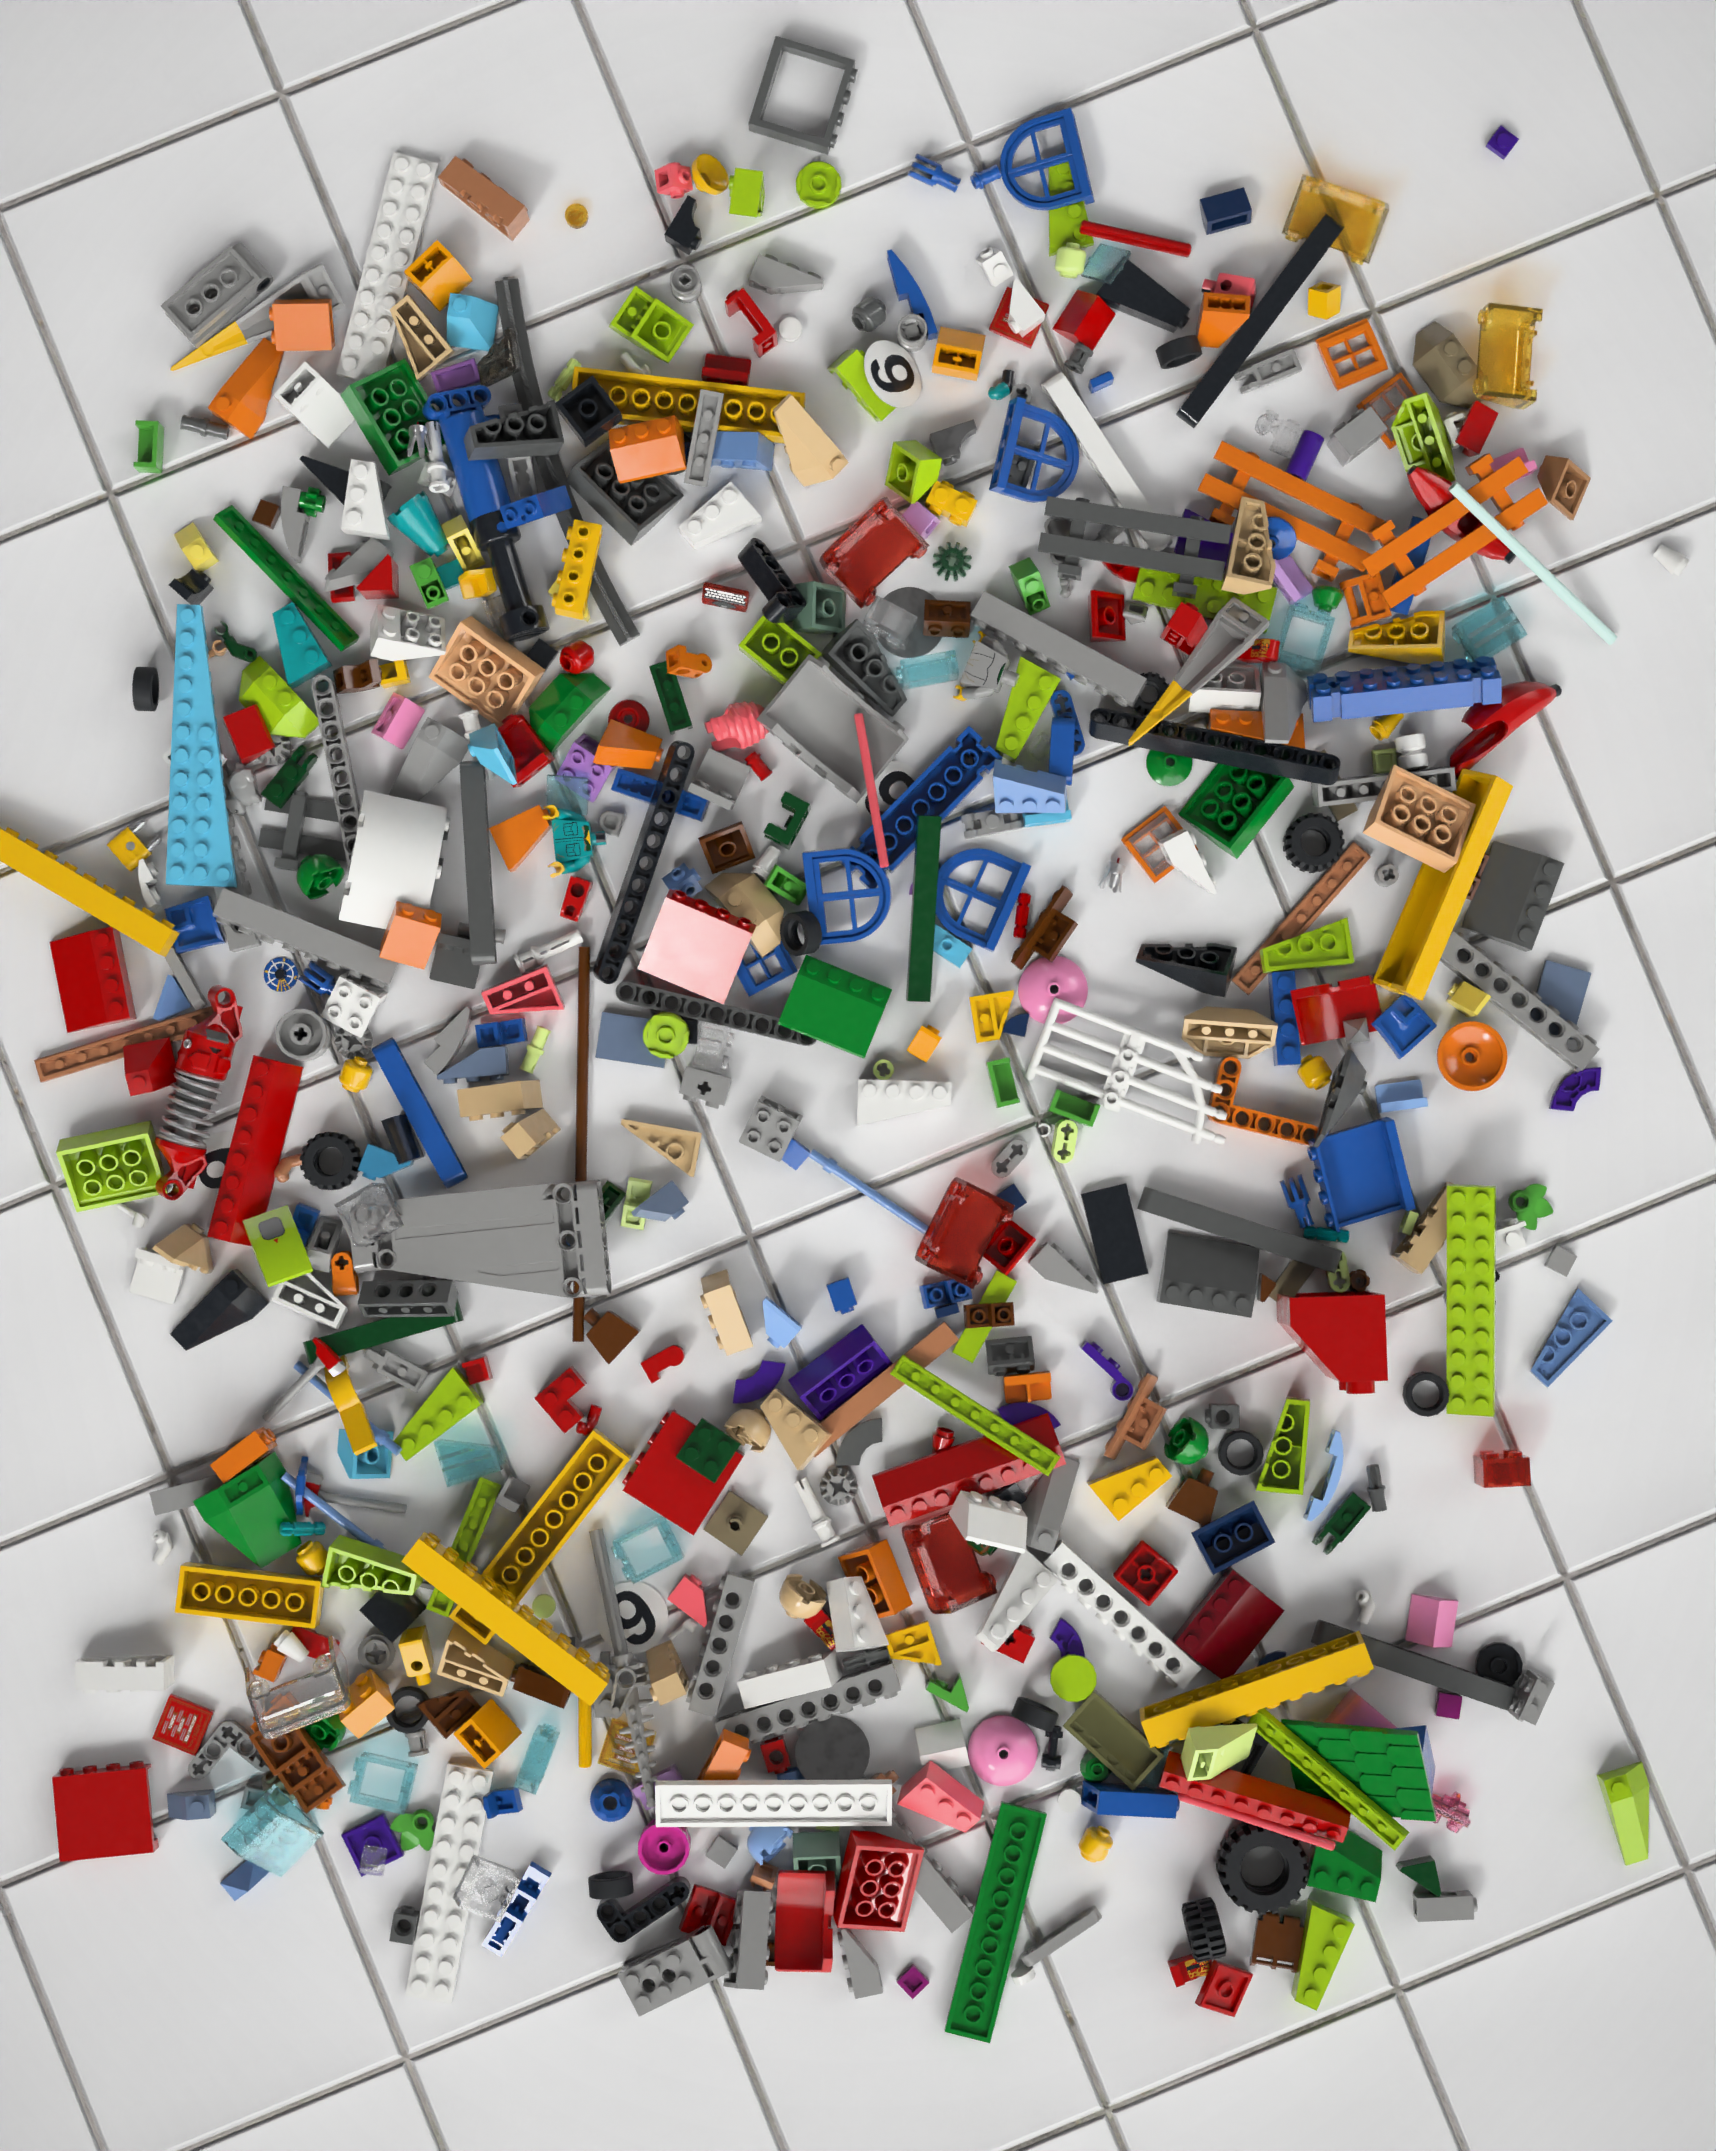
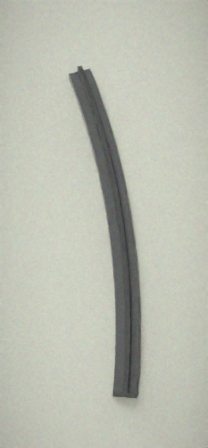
(550, 465)

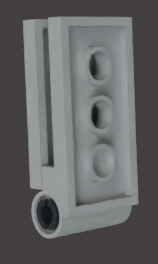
(231, 278)
(694, 1959)

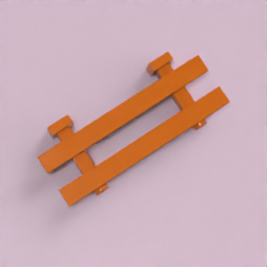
(1491, 486)
(1334, 547)

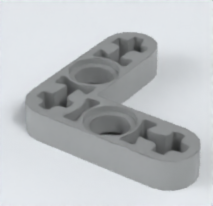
(224, 1743)

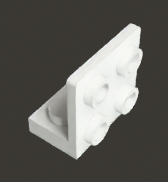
(353, 1004)
(1509, 1236)
(156, 1276)

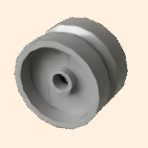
(289, 1034)

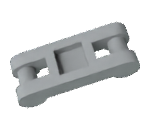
(990, 823)

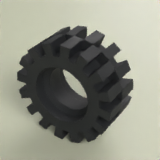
(1160, 685)

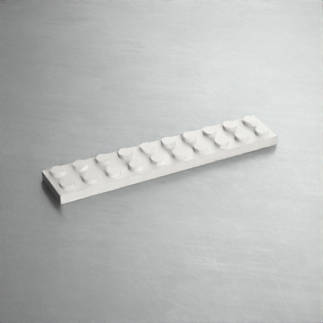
(388, 256)
(773, 1803)
(441, 1920)

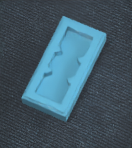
(950, 947)

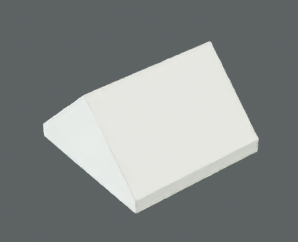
(942, 1744)

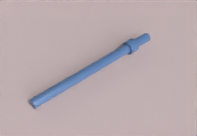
(830, 1165)
(381, 1436)
(333, 1514)

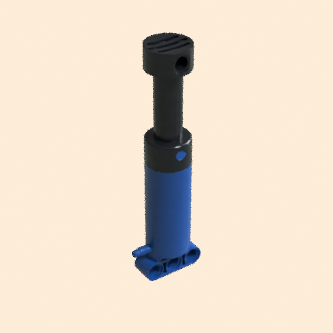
(482, 494)

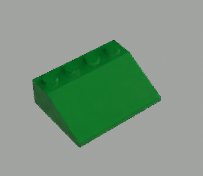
(385, 409)
(1235, 805)
(835, 1006)

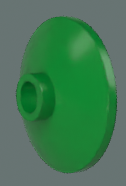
(1165, 774)

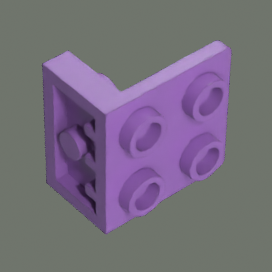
(580, 764)

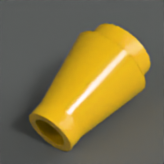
(1384, 725)

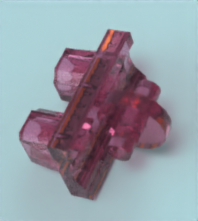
(1453, 1810)

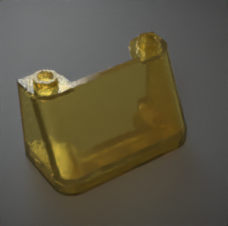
(1358, 213)
(1506, 355)

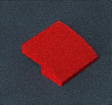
(709, 1908)

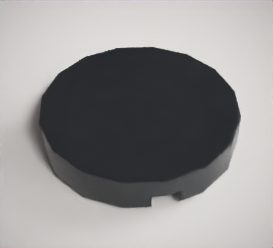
(1499, 1663)

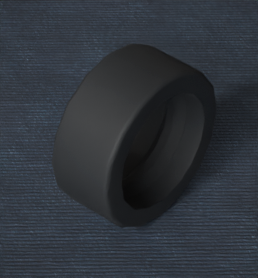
(1178, 351)
(145, 689)
(811, 929)
(1443, 1396)
(1243, 1470)
(1035, 1714)
(393, 1719)
(610, 1885)

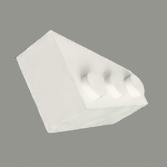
(719, 517)

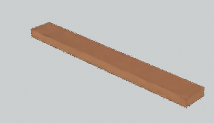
(1305, 912)
(111, 1048)
(885, 1384)

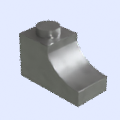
(948, 441)

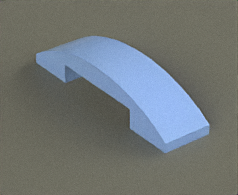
(1317, 1505)

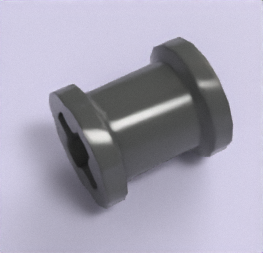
(1075, 363)

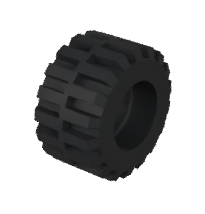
(1332, 836)
(311, 1156)
(1204, 1929)

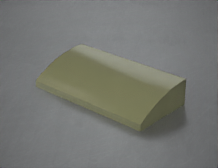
(1113, 1740)

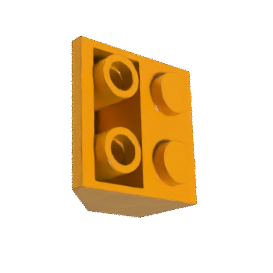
(437, 275)
(958, 353)
(487, 1733)

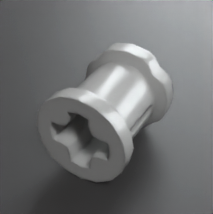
(1018, 389)
(1379, 877)
(417, 1743)

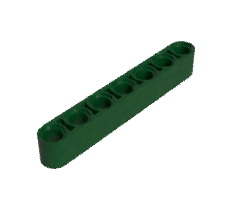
(379, 1333)

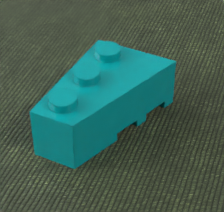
(299, 648)

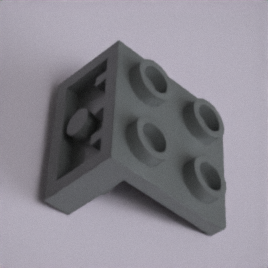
(453, 962)

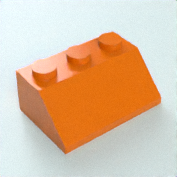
(647, 449)
(880, 1575)

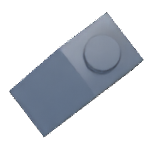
(663, 1204)
(191, 1804)

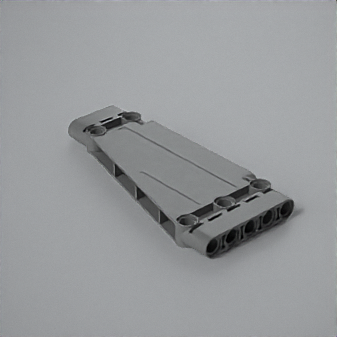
(502, 1239)

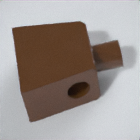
(609, 1333)
(1195, 1497)

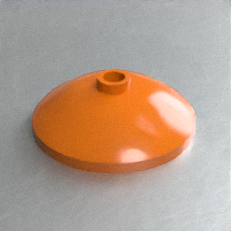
(1487, 1052)

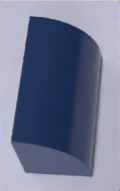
(1225, 211)

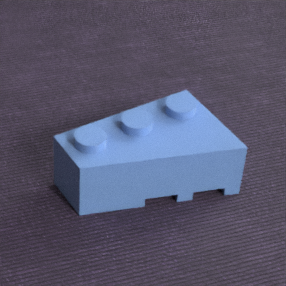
(743, 451)
(1027, 791)

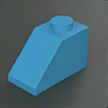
(380, 1163)

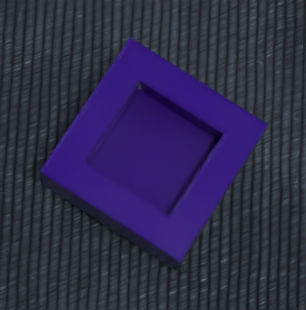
(1502, 142)

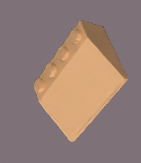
(486, 671)
(1420, 819)

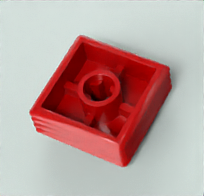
(1142, 1558)

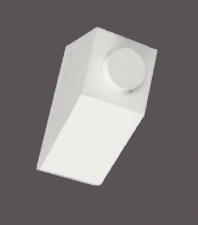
(1023, 311)

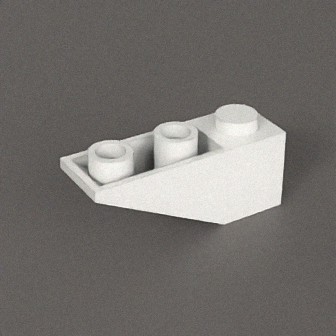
(1183, 856)

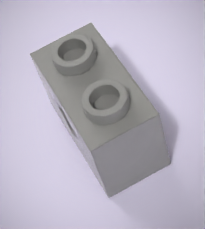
(695, 1077)

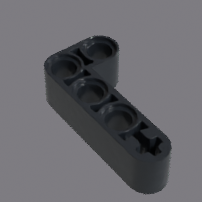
(783, 596)
(647, 1905)

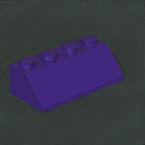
(840, 1372)

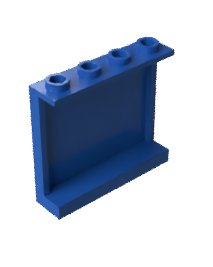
(1361, 1173)

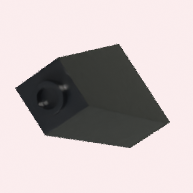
(1144, 299)

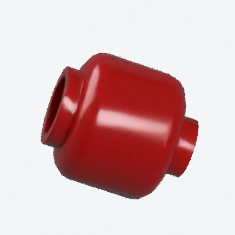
(577, 657)

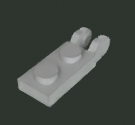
(1270, 370)

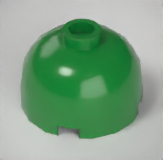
(317, 874)
(1188, 1442)
(327, 1732)

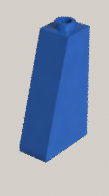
(1122, 1801)

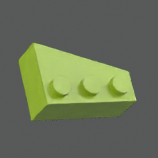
(747, 192)
(851, 371)

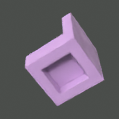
(921, 519)

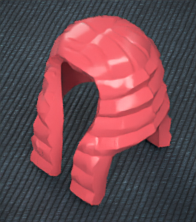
(737, 727)

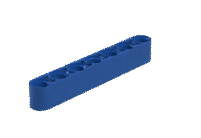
(419, 1113)

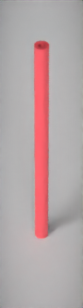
(871, 790)
(1263, 1823)

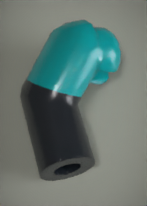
(1004, 388)

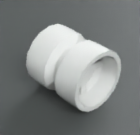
(1411, 750)

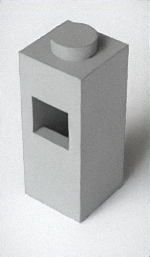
(1446, 1907)

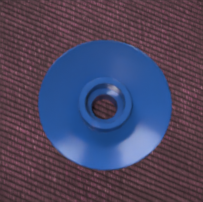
(1283, 535)

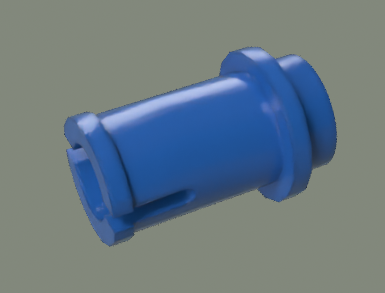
(984, 177)

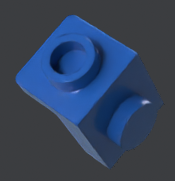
(502, 1802)

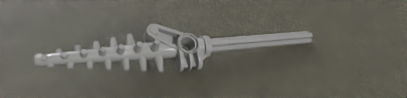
(625, 1695)

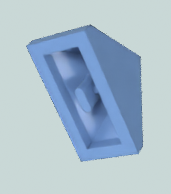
(172, 1000)
(243, 1879)

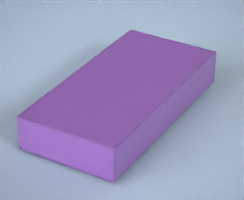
(456, 376)

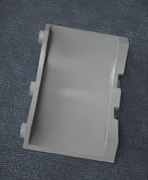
(818, 726)

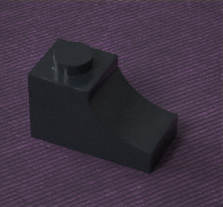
(682, 231)
(192, 587)

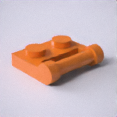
(1374, 602)

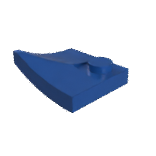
(195, 925)
(1403, 1025)

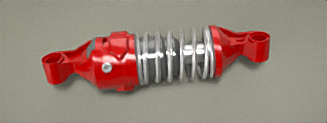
(200, 1070)

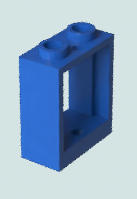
(535, 507)

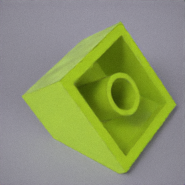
(912, 469)

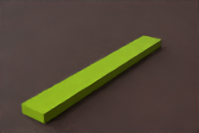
(975, 1415)
(1329, 1779)

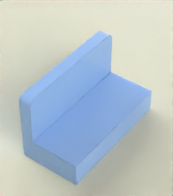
(1400, 1096)

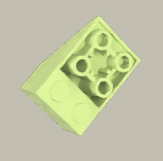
(1215, 1749)

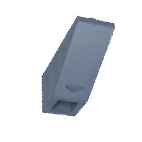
(482, 1063)

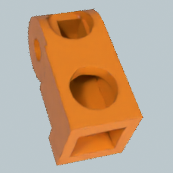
(687, 664)

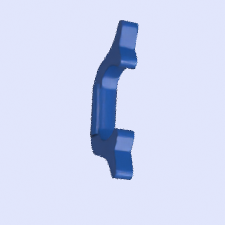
(300, 1485)

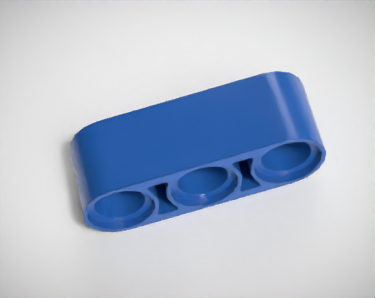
(1062, 747)

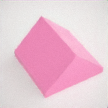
(1431, 1621)

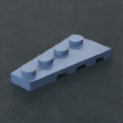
(1572, 1335)

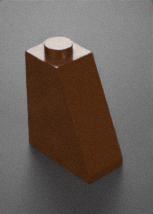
(540, 1685)

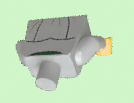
(986, 670)

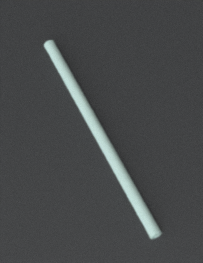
(1532, 562)

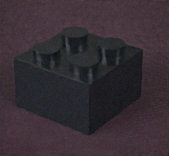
(589, 411)

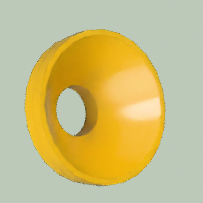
(712, 171)

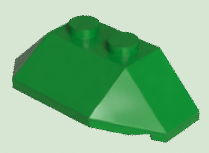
(565, 706)

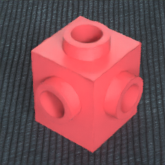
(673, 180)

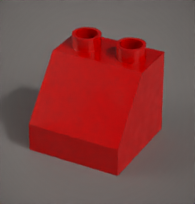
(1340, 1335)

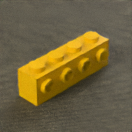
(578, 569)

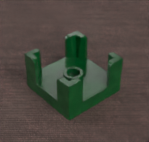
(793, 824)

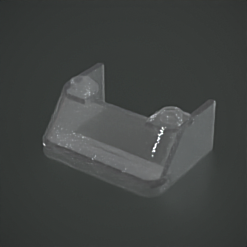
(302, 1699)

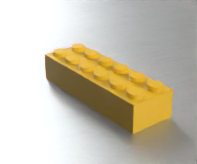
(249, 1595)

